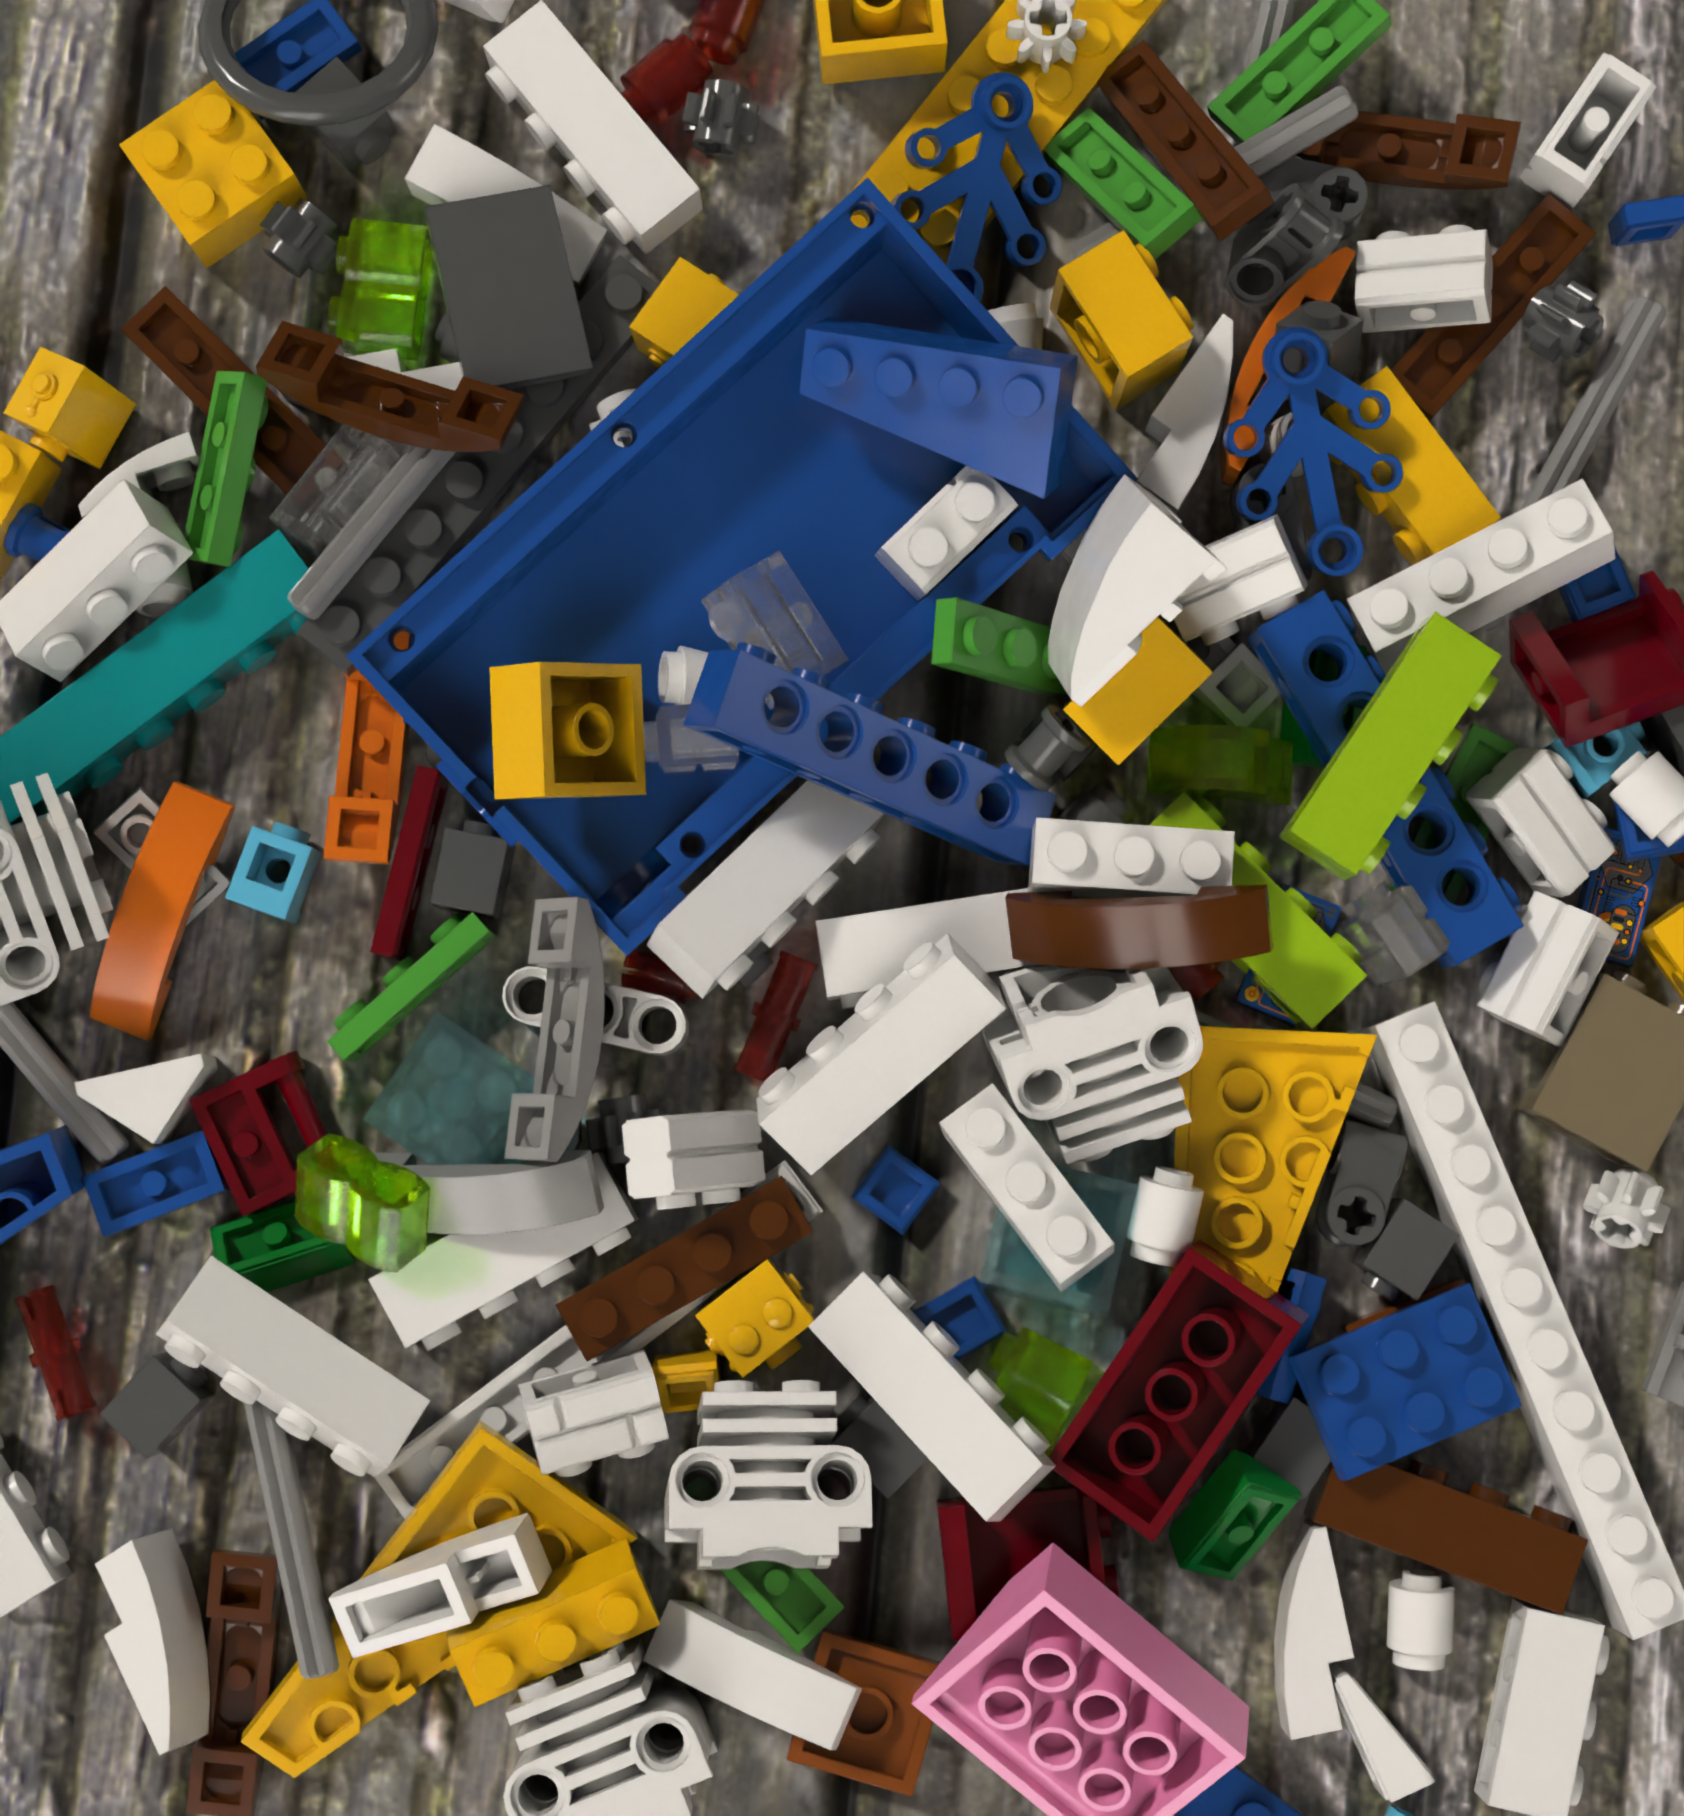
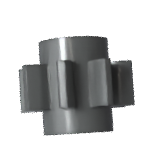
(720, 118)
(300, 237)
(1563, 321)
(607, 1130)

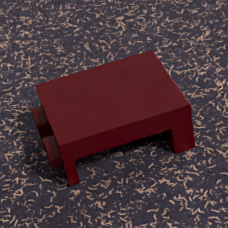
(1605, 666)
(986, 1555)

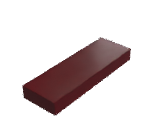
(410, 864)

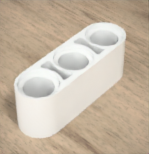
(627, 1018)

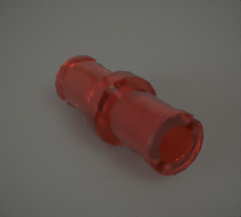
(776, 1016)
(55, 1353)

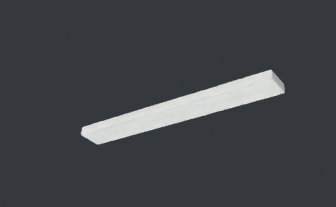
(500, 1401)

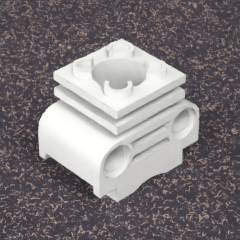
(42, 874)
(1096, 1053)
(765, 1468)
(599, 1745)

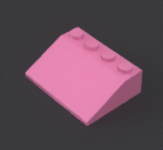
(1084, 1700)

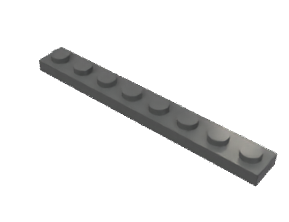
(476, 480)

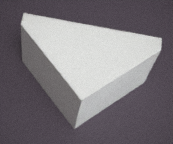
(151, 1097)

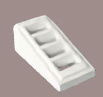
(1385, 1753)

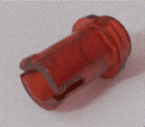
(659, 980)

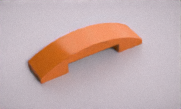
(1315, 285)
(368, 776)
(156, 908)

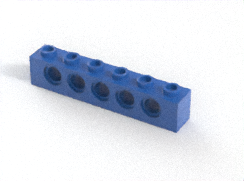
(1318, 707)
(731, 710)

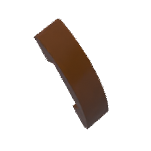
(1423, 152)
(383, 402)
(1140, 931)
(242, 1672)

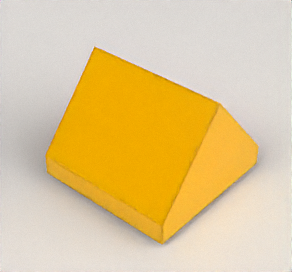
(684, 1377)

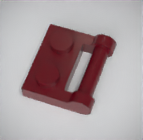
(247, 1136)

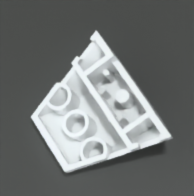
(1119, 582)

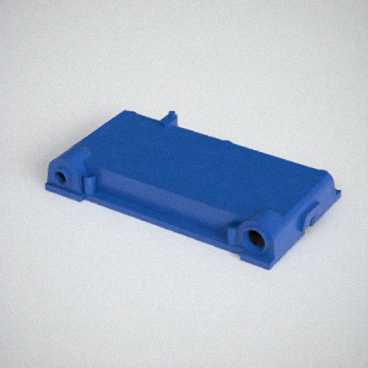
(718, 475)

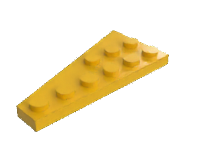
(1263, 1134)
(478, 1487)

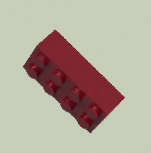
(1176, 1389)

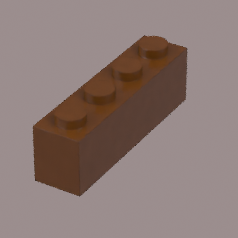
(1454, 1529)

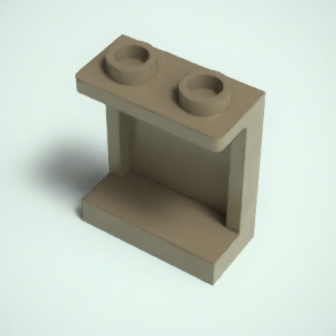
(1616, 1074)

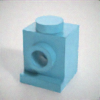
(1592, 769)
(252, 878)

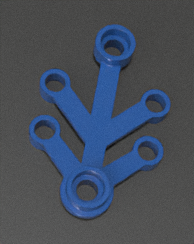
(983, 177)
(1311, 441)

